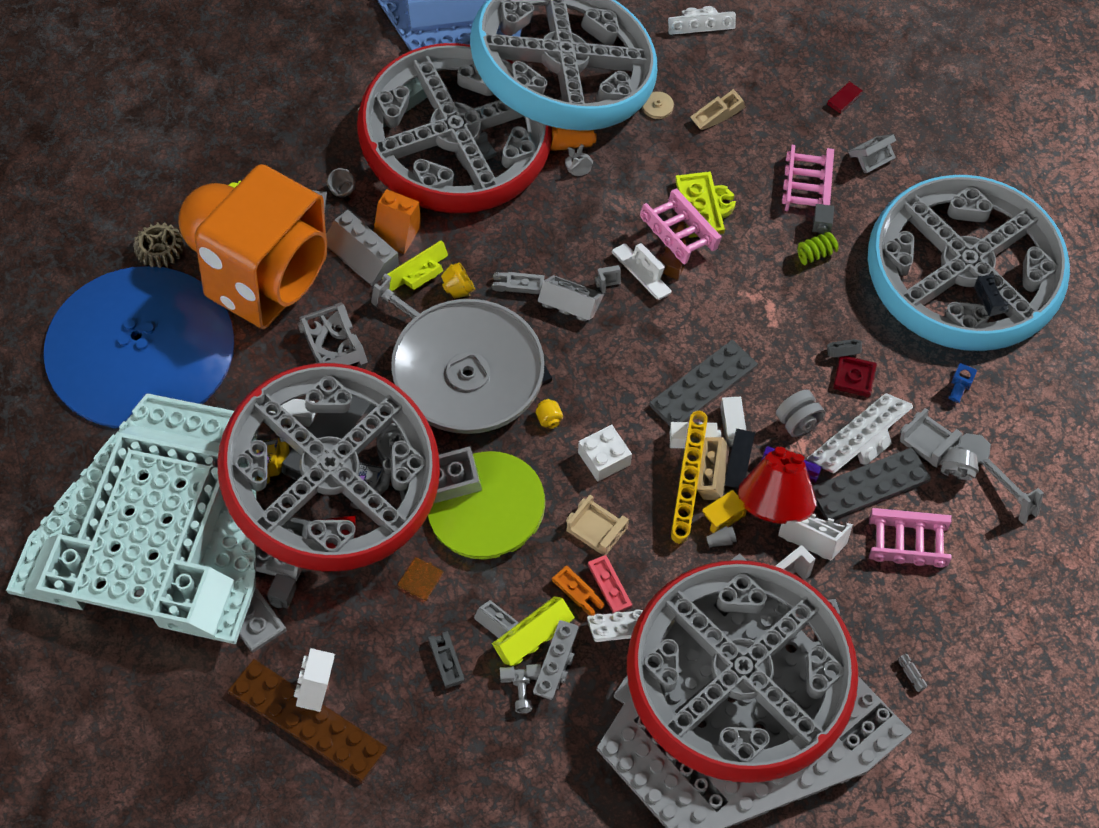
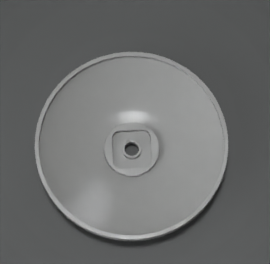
(472, 337)

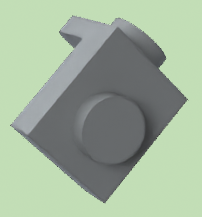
(607, 277)

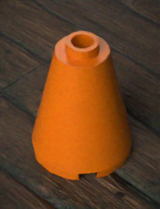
(571, 138)

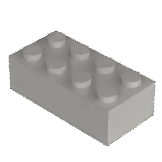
(456, 477)

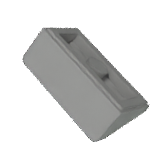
(494, 619)

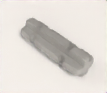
(912, 672)

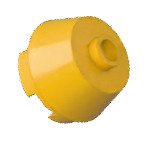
(457, 281)

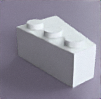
(817, 535)

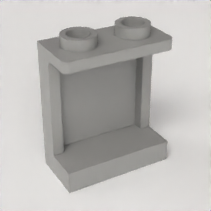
(929, 438)

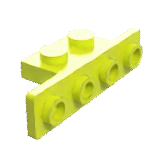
(419, 268)

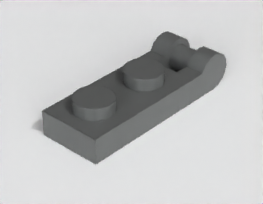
(446, 660)

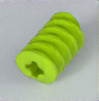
(816, 247)

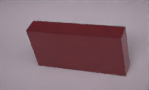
(845, 97)

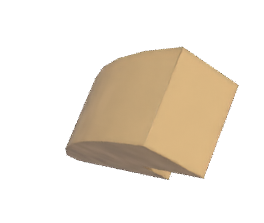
(718, 110)

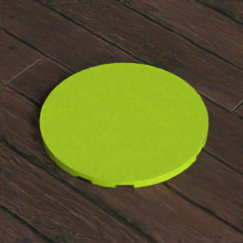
(498, 516)

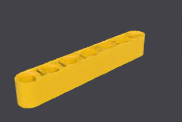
(686, 485)

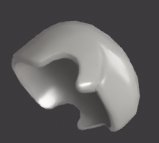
(341, 182)

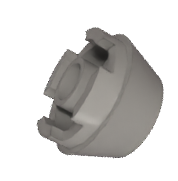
(960, 463)

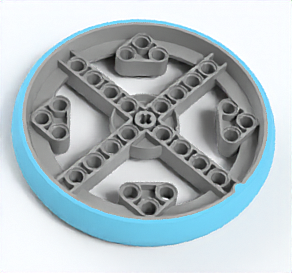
(567, 56)
(965, 259)

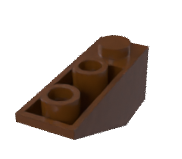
(672, 265)

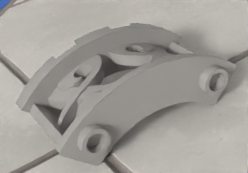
(338, 320)

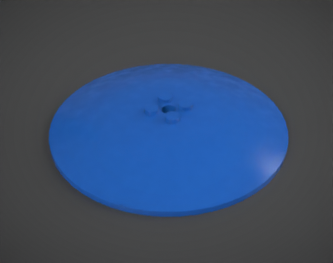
(107, 373)

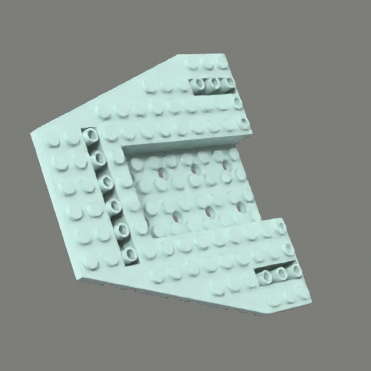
(203, 560)

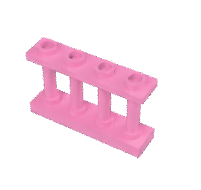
(825, 175)
(686, 213)
(915, 520)

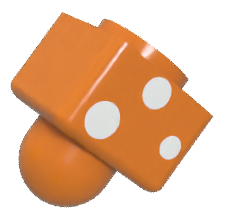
(256, 242)

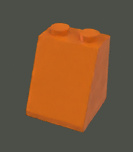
(397, 220)

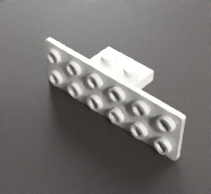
(863, 436)
(616, 625)

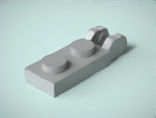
(518, 282)

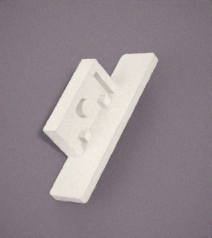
(701, 20)
(644, 268)

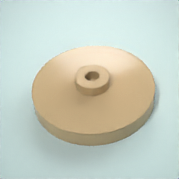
(658, 105)

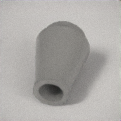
(722, 537)

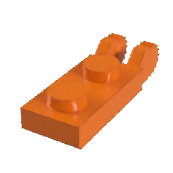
(577, 590)

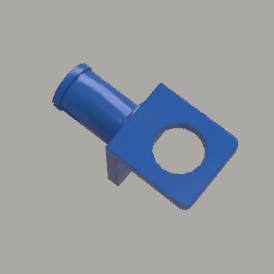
(961, 383)

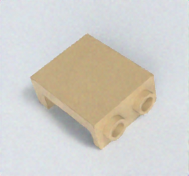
(596, 526)

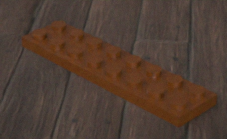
(321, 731)

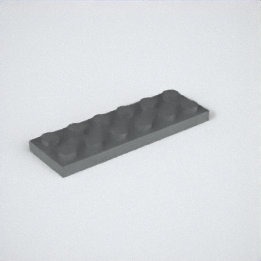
(704, 383)
(870, 484)

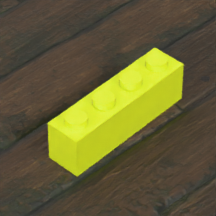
(532, 631)

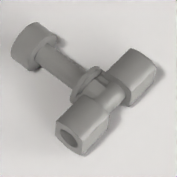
(521, 678)

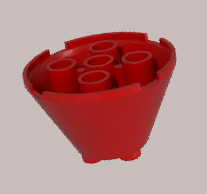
(779, 488)

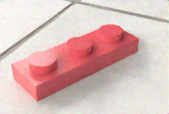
(609, 584)

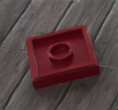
(855, 376)

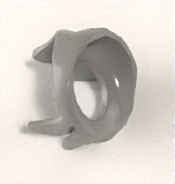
(580, 166)

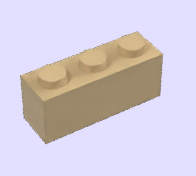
(713, 468)

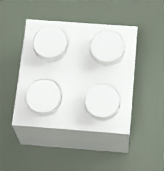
(604, 453)
(314, 679)

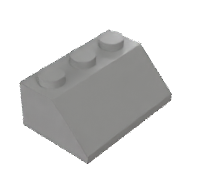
(570, 298)

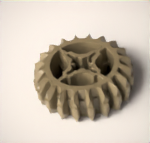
(159, 251)

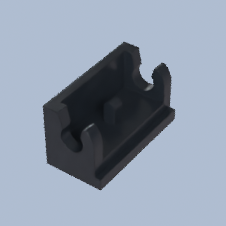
(990, 295)

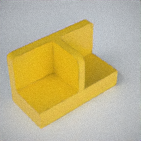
(724, 511)

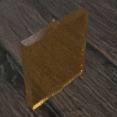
(421, 578)

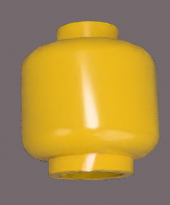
(549, 413)

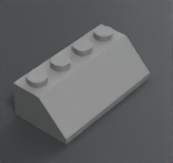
(361, 248)

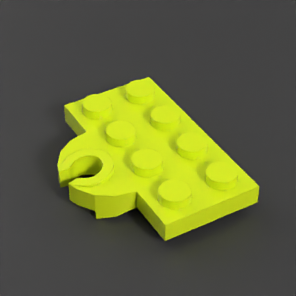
(706, 198)

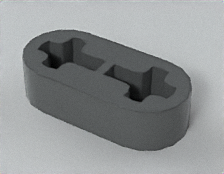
(844, 348)

